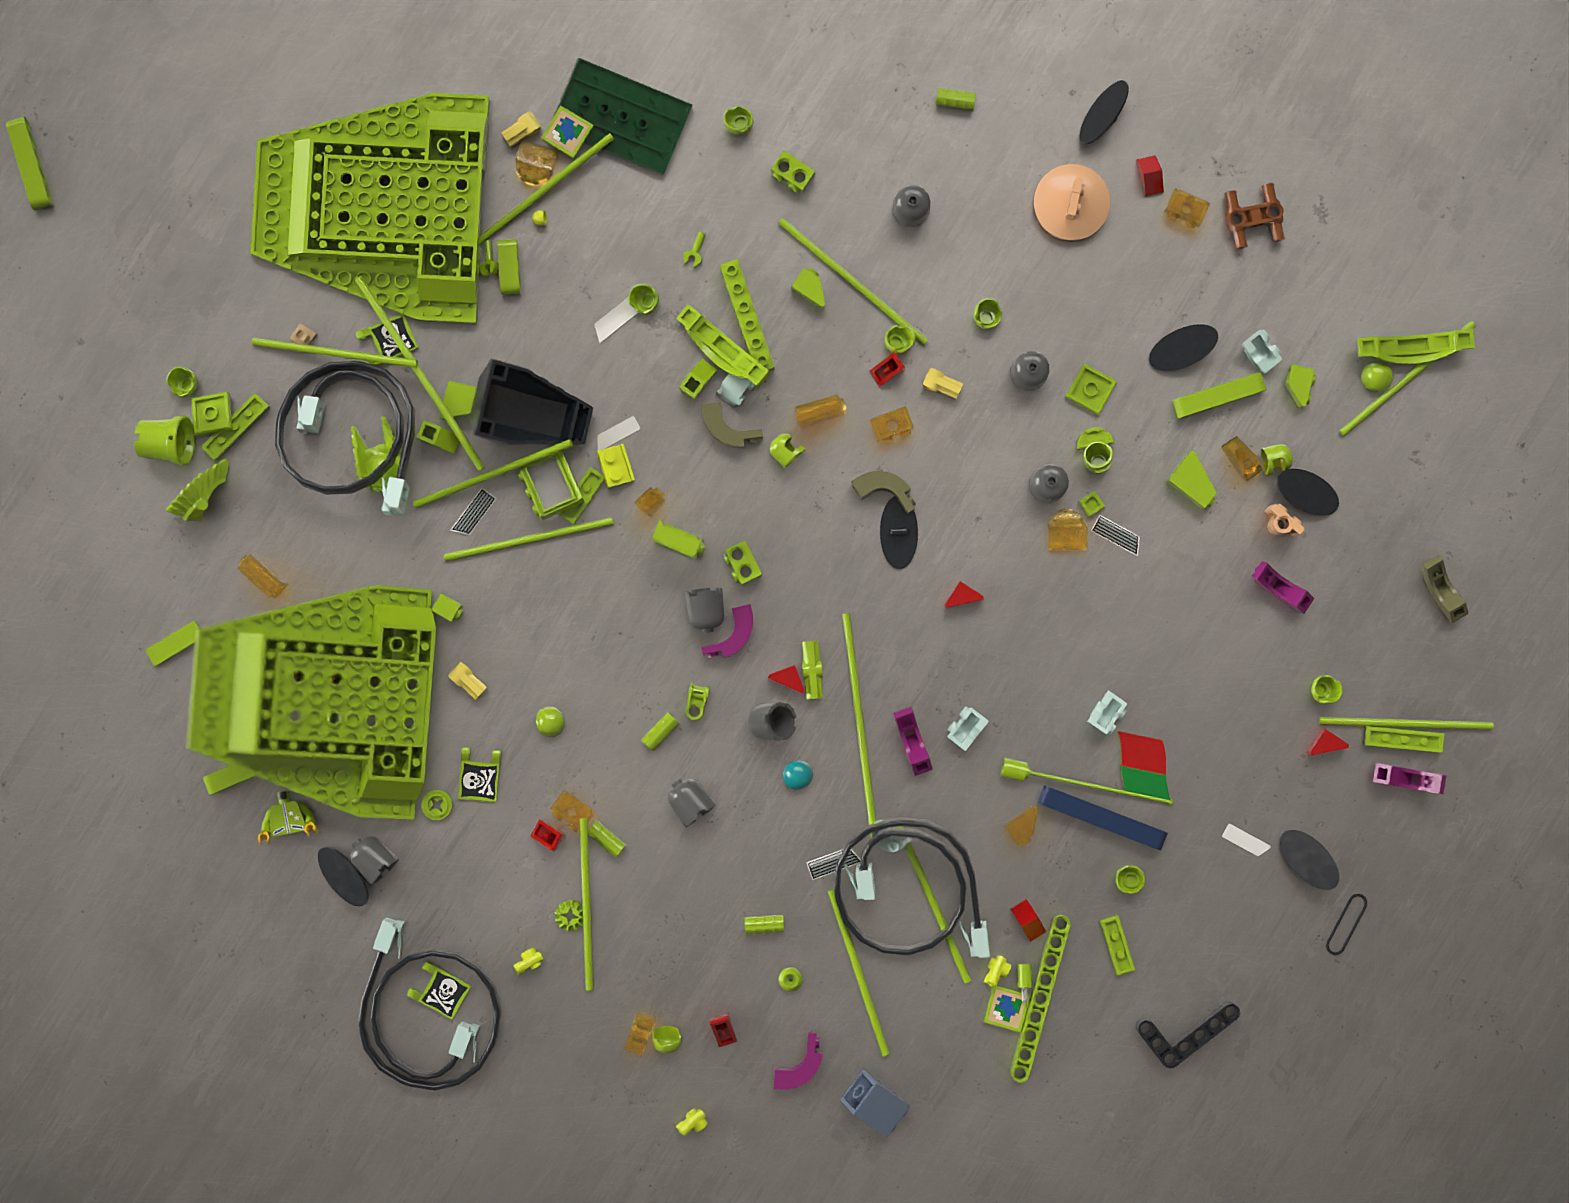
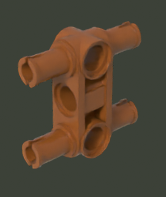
(1254, 216)

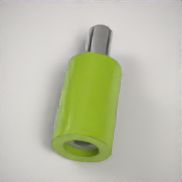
(1024, 979)

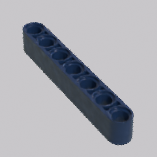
(1102, 817)

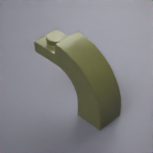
(718, 428)
(884, 481)
(1442, 589)

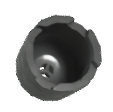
(909, 213)
(1022, 374)
(1040, 485)
(705, 608)
(772, 721)
(689, 800)
(372, 858)

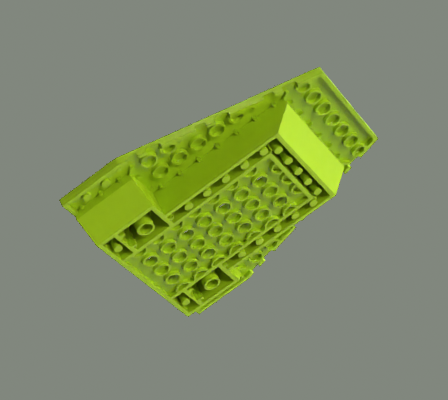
(408, 267)
(248, 691)

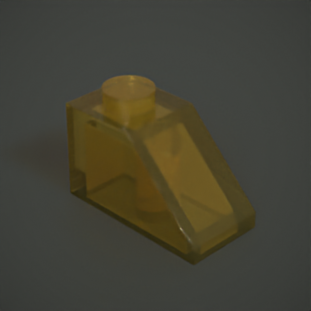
(1242, 458)
(650, 501)
(1022, 826)

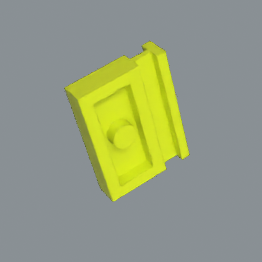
(615, 466)

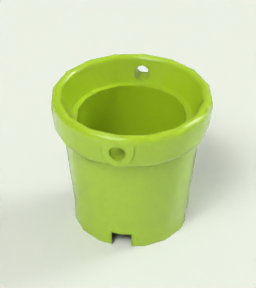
(166, 439)

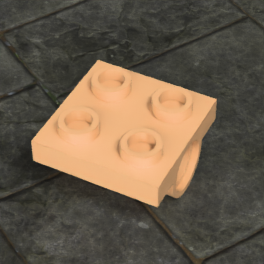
(1290, 524)

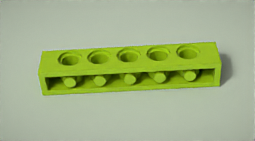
(746, 313)

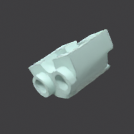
(1261, 352)
(733, 390)
(1107, 712)
(967, 727)
(892, 843)

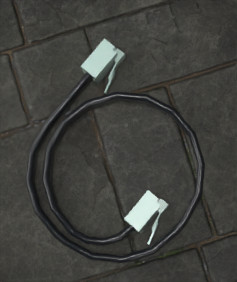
(310, 420)
(867, 891)
(464, 1033)

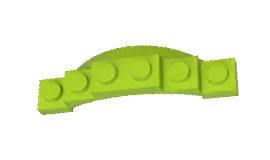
(720, 348)
(1416, 348)

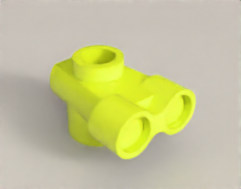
(531, 960)
(998, 967)
(695, 1120)

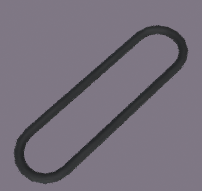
(1354, 927)

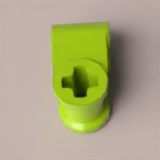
(697, 700)

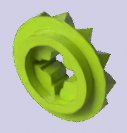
(427, 804)
(562, 921)

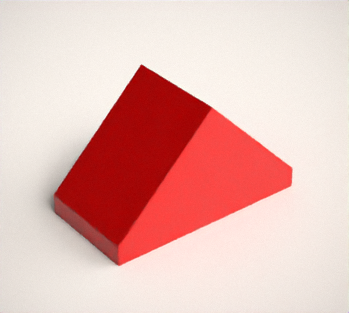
(1150, 175)
(887, 369)
(962, 595)
(788, 677)
(1326, 742)
(547, 835)
(1028, 920)
(723, 1029)

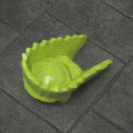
(370, 458)
(194, 498)

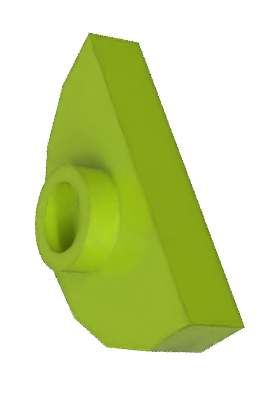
(1094, 434)

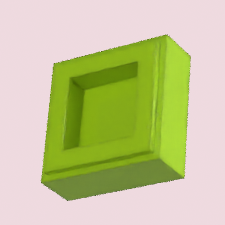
(1091, 504)

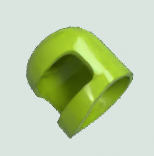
(783, 450)
(1271, 453)
(1104, 457)

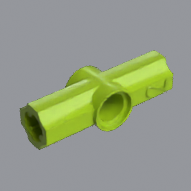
(812, 670)

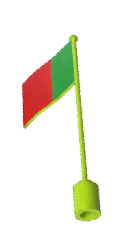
(1141, 769)

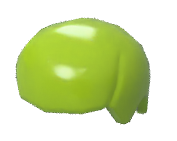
(738, 120)
(643, 298)
(987, 313)
(899, 339)
(1377, 376)
(182, 381)
(1326, 689)
(550, 721)
(1130, 879)
(666, 1039)

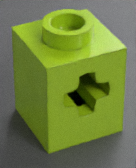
(447, 608)

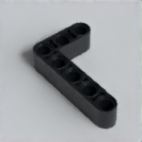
(1189, 1036)

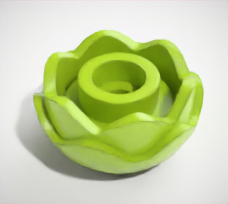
(792, 973)

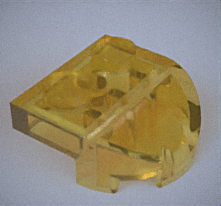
(535, 162)
(1067, 531)

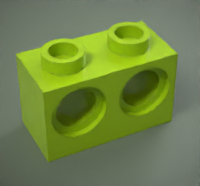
(795, 168)
(746, 561)

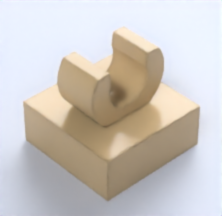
(303, 335)

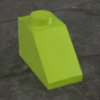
(809, 287)

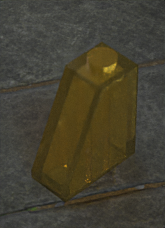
(819, 410)
(262, 576)

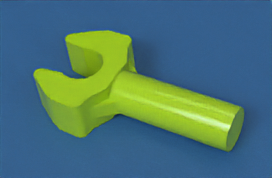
(695, 250)
(489, 262)

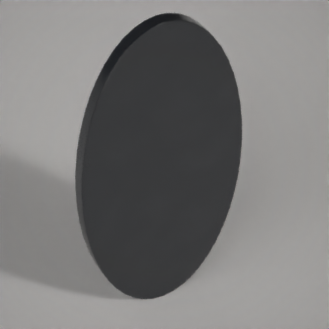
(1104, 112)
(1183, 347)
(1307, 492)
(898, 534)
(1309, 859)
(343, 876)

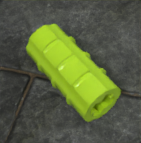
(956, 98)
(660, 731)
(606, 839)
(764, 924)

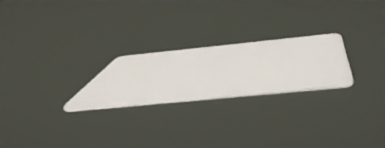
(617, 433)
(1245, 840)

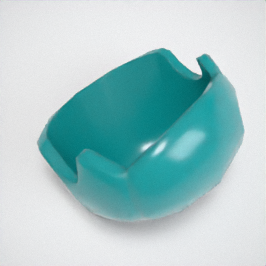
(797, 774)

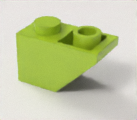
(697, 379)
(1299, 382)
(438, 437)

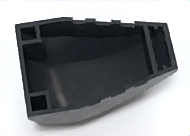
(524, 408)

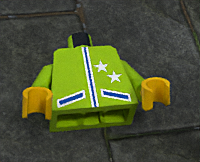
(286, 818)

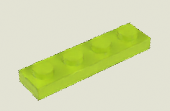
(241, 421)
(1404, 739)

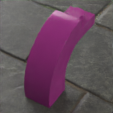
(1282, 588)
(743, 628)
(912, 741)
(1409, 778)
(796, 1076)

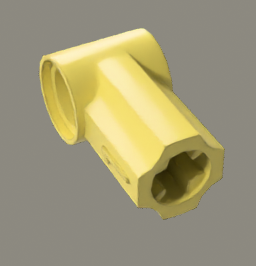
(524, 127)
(937, 381)
(464, 678)

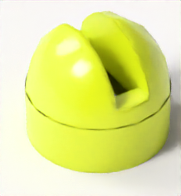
(540, 218)

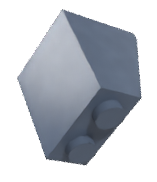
(875, 1103)

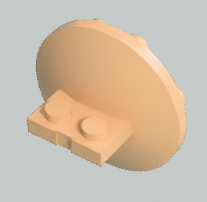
(1071, 202)

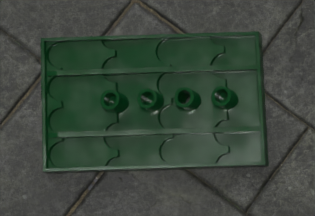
(636, 115)

